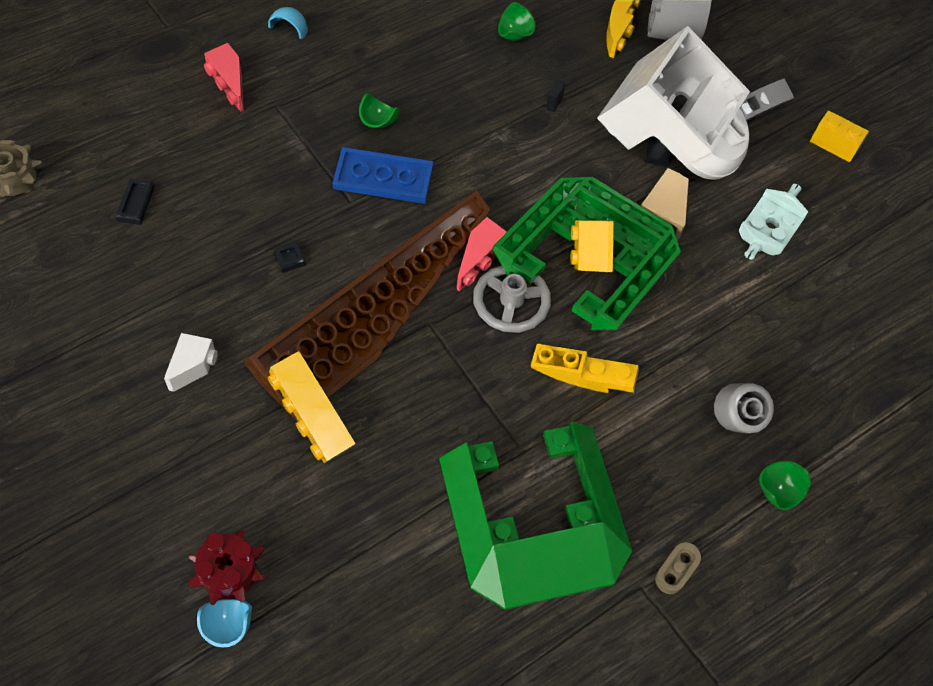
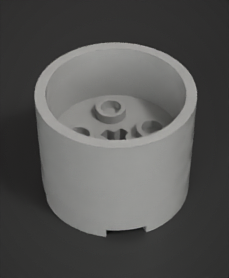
(672, 16)

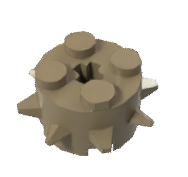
(16, 169)

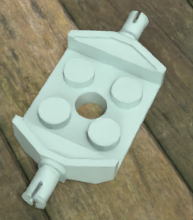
(776, 208)

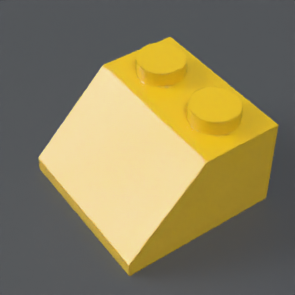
(839, 136)
(592, 245)

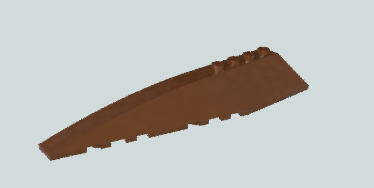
(363, 316)

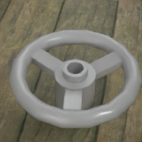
(512, 295)

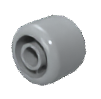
(744, 407)

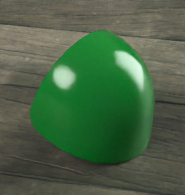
(516, 23)
(376, 113)
(785, 484)

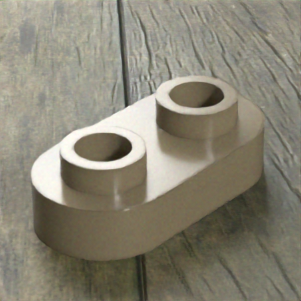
(676, 569)

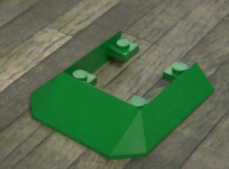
(641, 242)
(545, 565)

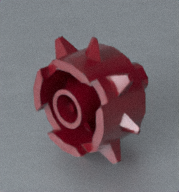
(234, 579)

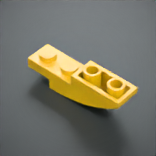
(620, 24)
(586, 372)

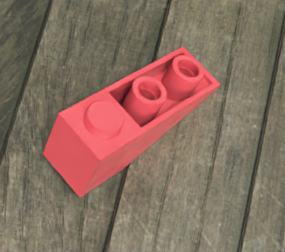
(226, 69)
(479, 252)

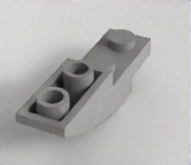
(766, 99)

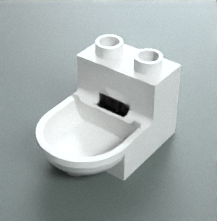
(709, 129)

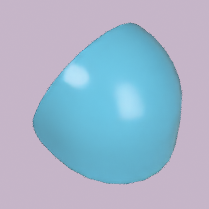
(292, 16)
(224, 622)

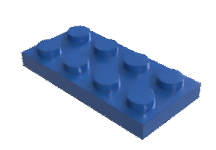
(383, 175)

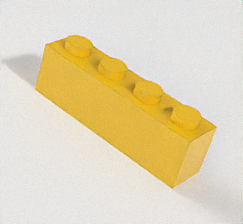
(311, 407)

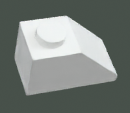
(190, 361)

